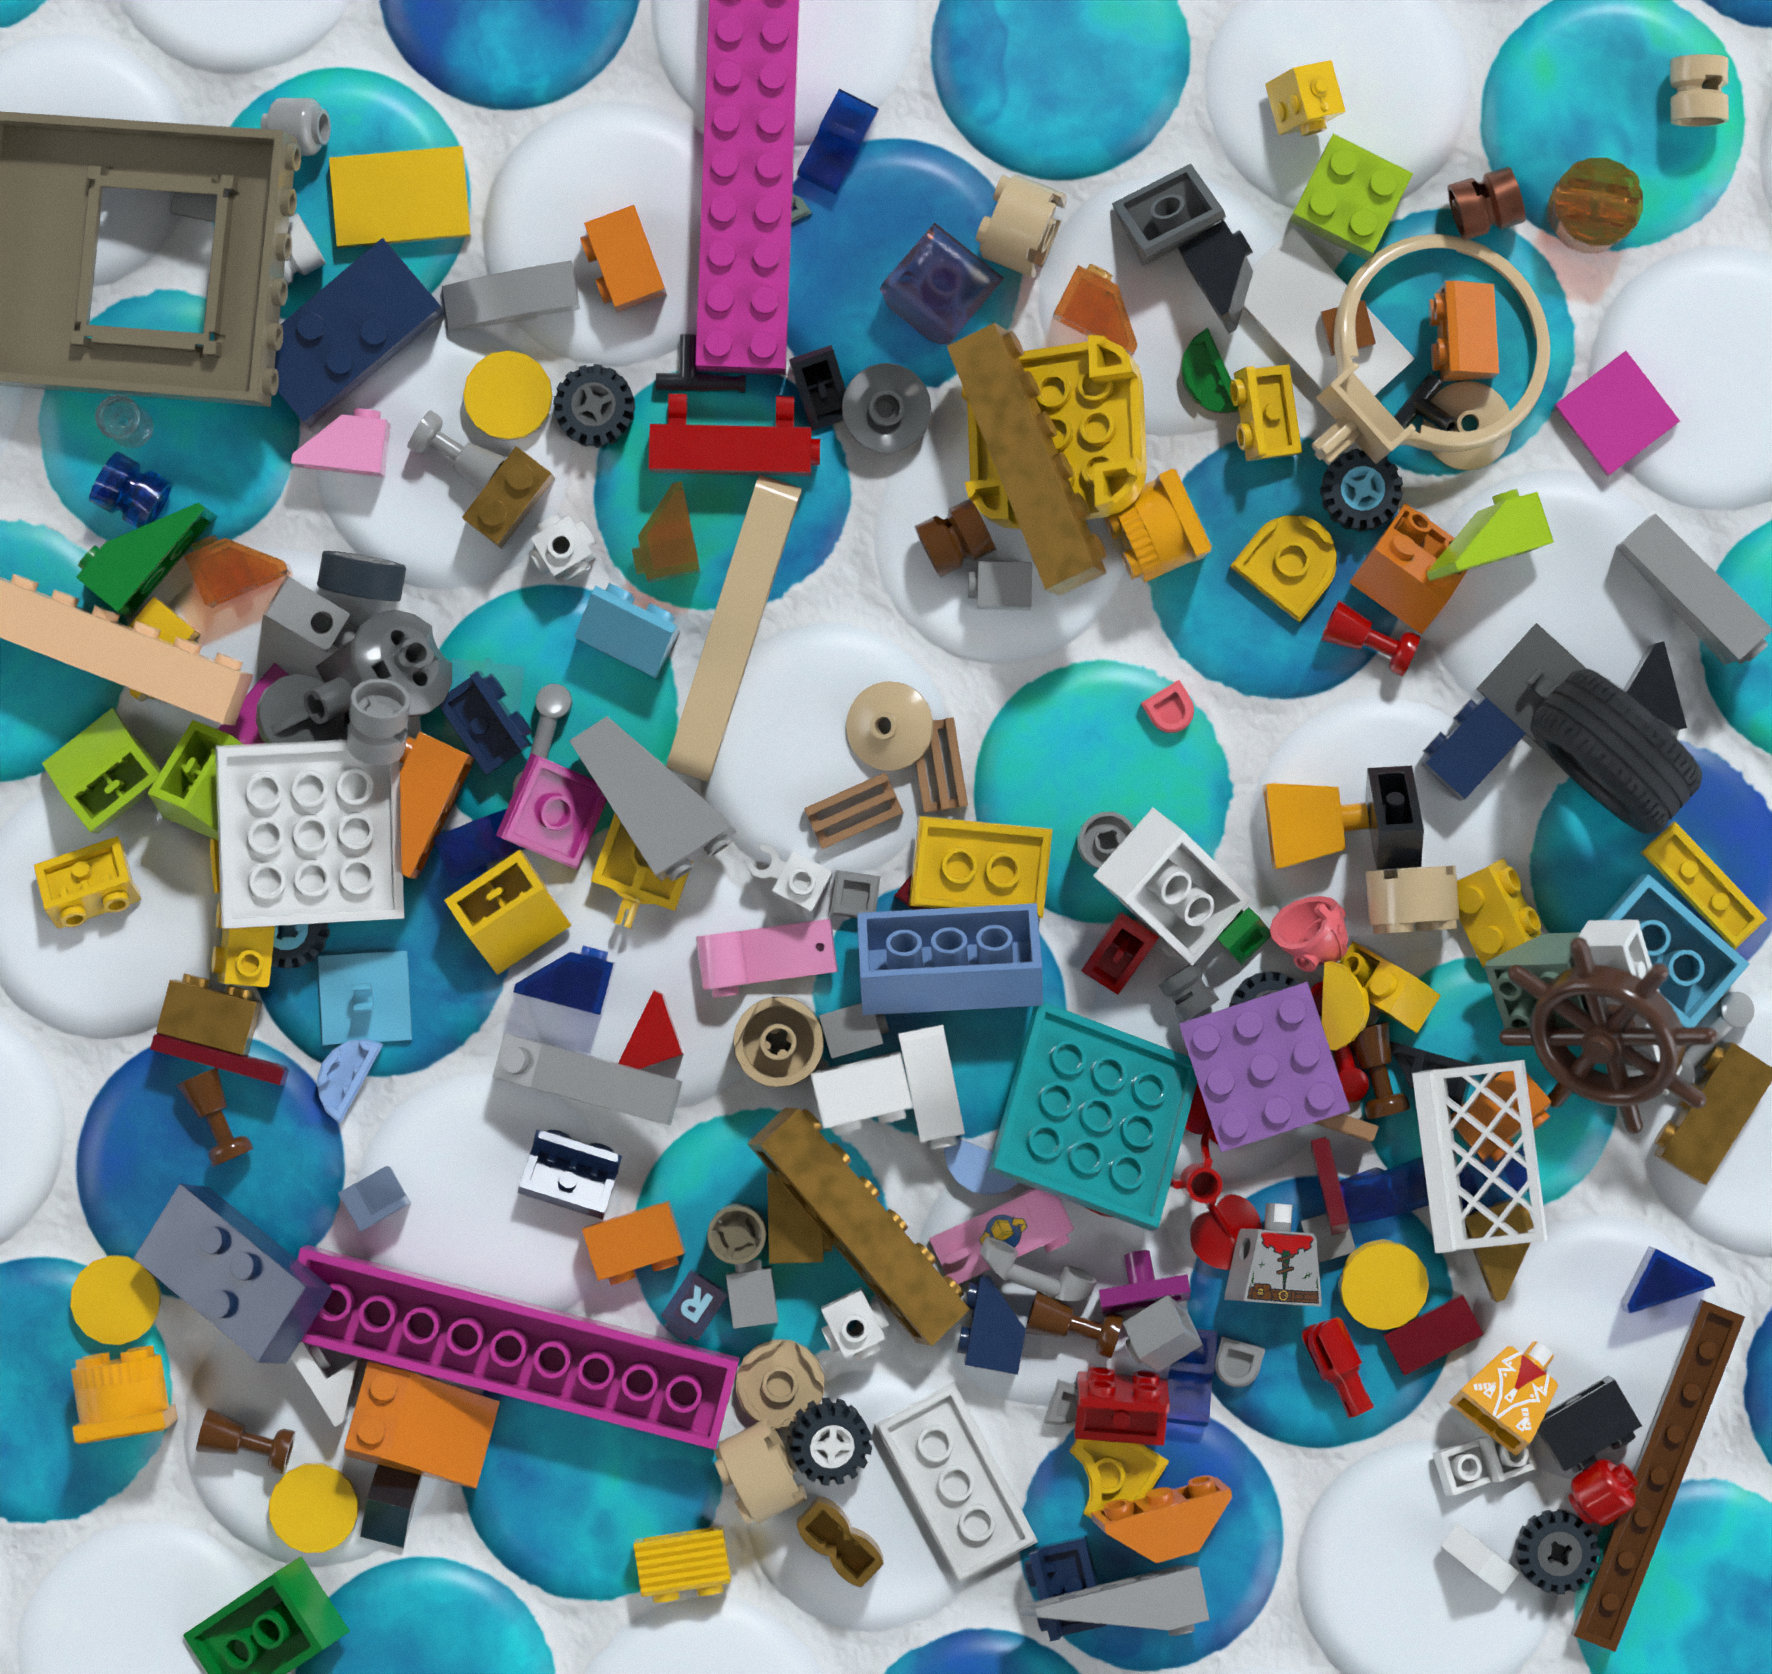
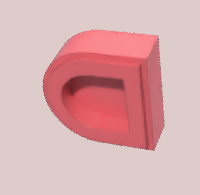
(1170, 708)

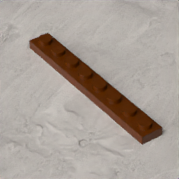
(1658, 1475)

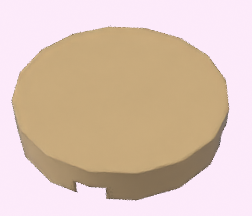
(779, 1381)

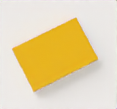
(400, 196)
(979, 864)

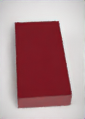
(1330, 1186)
(1433, 1334)

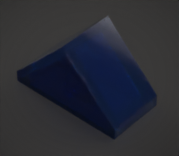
(1662, 1280)

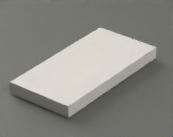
(1286, 300)
(956, 1482)

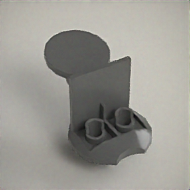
(386, 647)

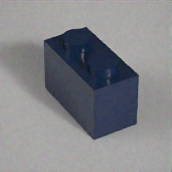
(1471, 748)

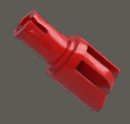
(1338, 1363)

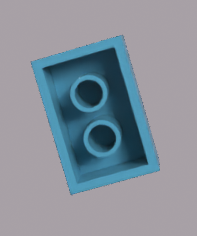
(1696, 957)

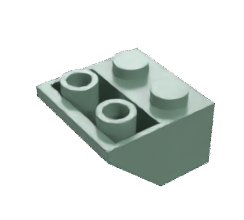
(1543, 957)

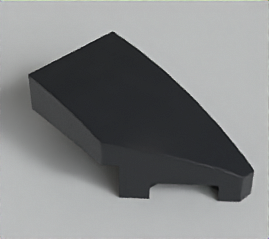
(1416, 1060)

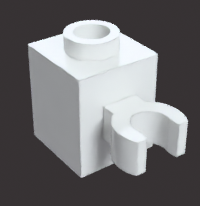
(798, 879)

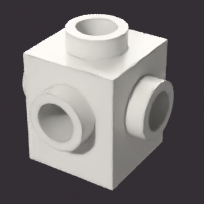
(575, 560)
(854, 1307)

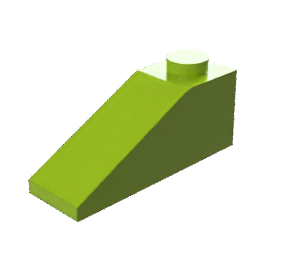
(1496, 533)

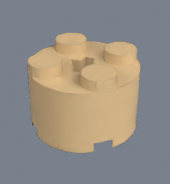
(1021, 224)
(1411, 896)
(754, 1051)
(760, 1471)

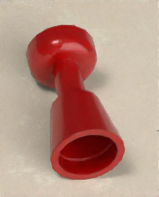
(1353, 631)

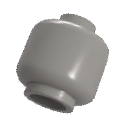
(301, 119)

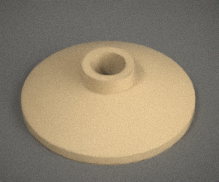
(1484, 405)
(909, 732)

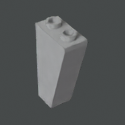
(1695, 592)
(653, 804)

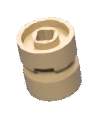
(1699, 90)

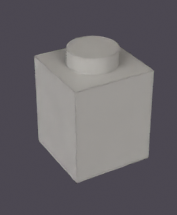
(1001, 585)
(851, 1031)
(752, 1295)
(1161, 1334)

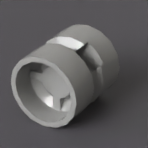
(378, 722)
(1102, 836)

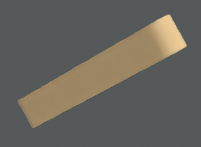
(734, 628)

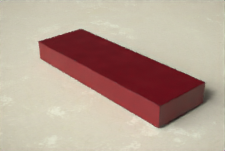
(221, 1059)

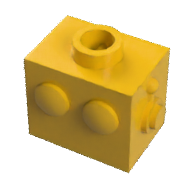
(1305, 98)

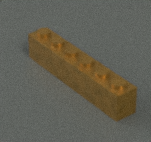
(1027, 459)
(859, 1225)

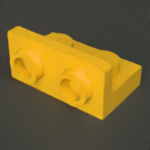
(86, 883)

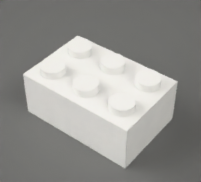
(1172, 886)
(861, 1092)

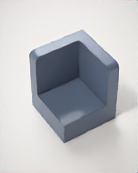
(374, 1198)

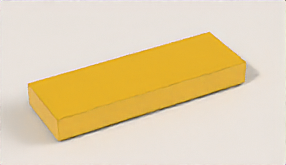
(1703, 885)

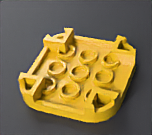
(1099, 421)

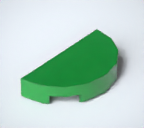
(1206, 375)

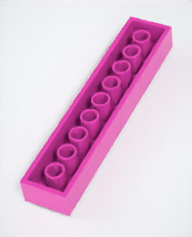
(747, 186)
(520, 1349)

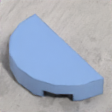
(344, 1073)
(970, 1169)

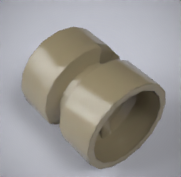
(737, 1233)

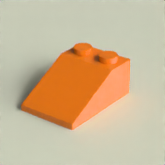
(428, 791)
(420, 1426)

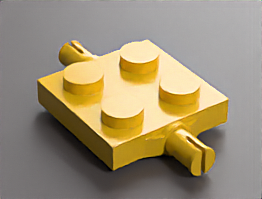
(630, 876)

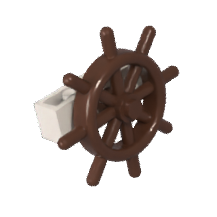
(1626, 1029)

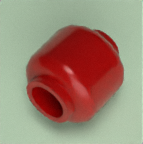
(1603, 1492)

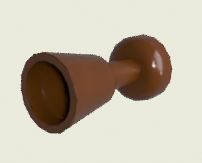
(1373, 1053)
(207, 1100)
(1055, 1319)
(228, 1436)

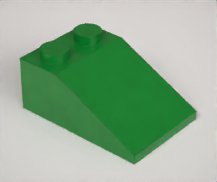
(135, 563)
(269, 1626)

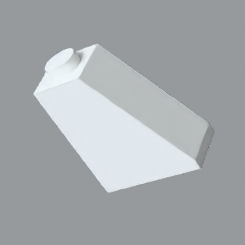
(932, 1086)

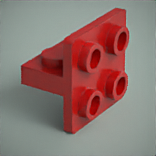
(1121, 1406)

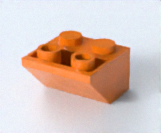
(1465, 331)
(1398, 565)

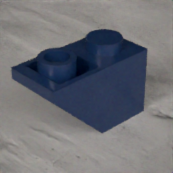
(995, 1331)

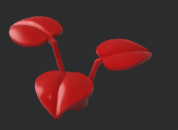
(1215, 1231)

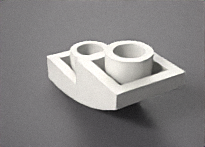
(1479, 1463)

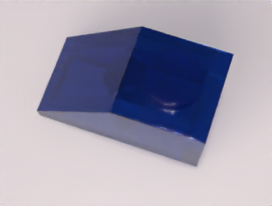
(474, 846)
(572, 981)

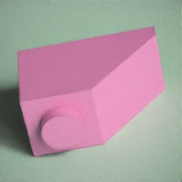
(348, 445)

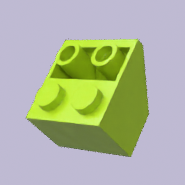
(103, 771)
(187, 783)

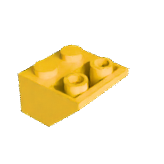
(508, 912)

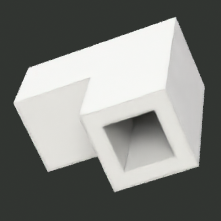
(1480, 1559)

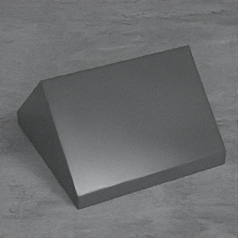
(1168, 213)

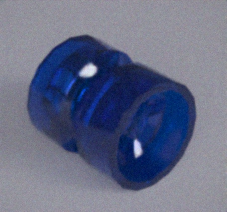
(129, 490)

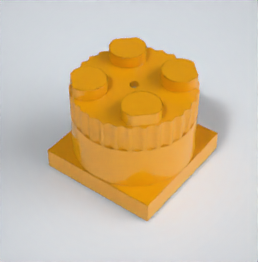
(1159, 529)
(121, 1395)

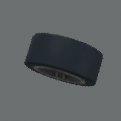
(361, 576)

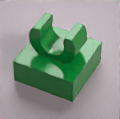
(1244, 935)

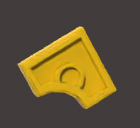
(1117, 1470)

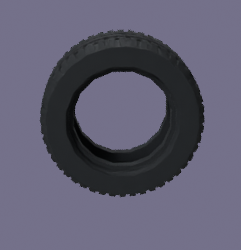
(1616, 751)

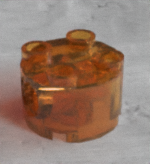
(1595, 205)

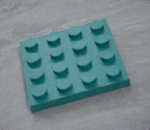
(1095, 1116)

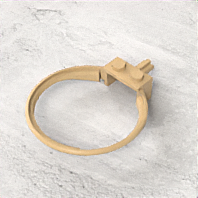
(1361, 415)

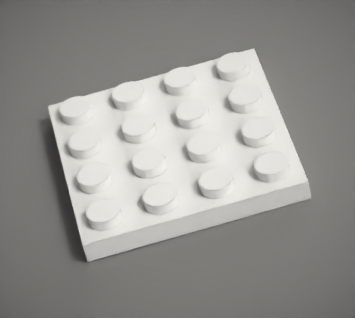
(307, 835)

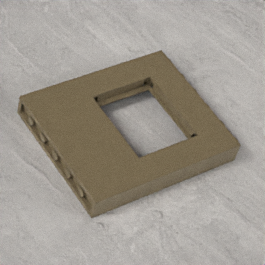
(49, 242)

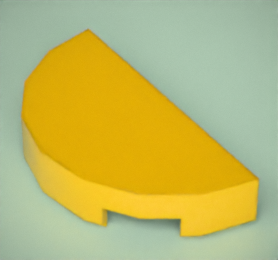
(1343, 1005)

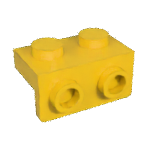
(1266, 412)
(1495, 911)
(243, 954)

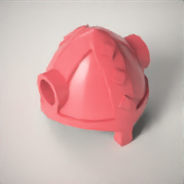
(1311, 931)

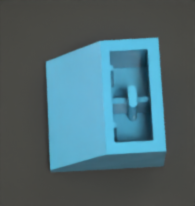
(627, 631)

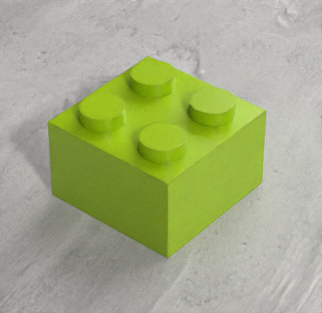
(1350, 197)

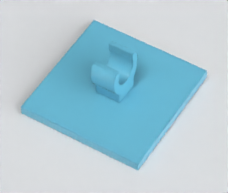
(365, 997)

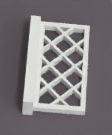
(1441, 1161)

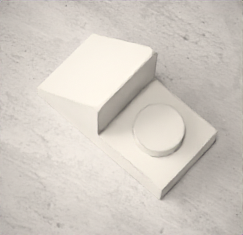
(332, 1391)

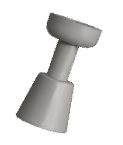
(471, 462)

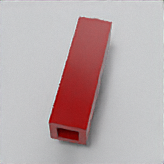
(732, 449)

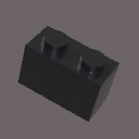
(1394, 817)
(1588, 1424)

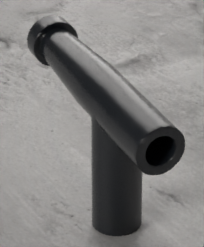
(689, 380)
(1420, 405)

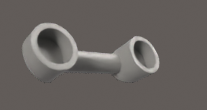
(554, 704)
(1735, 1011)
(1071, 1286)

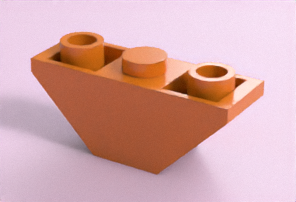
(1166, 1520)

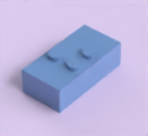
(950, 959)

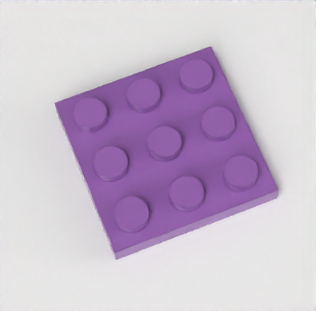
(1264, 1067)

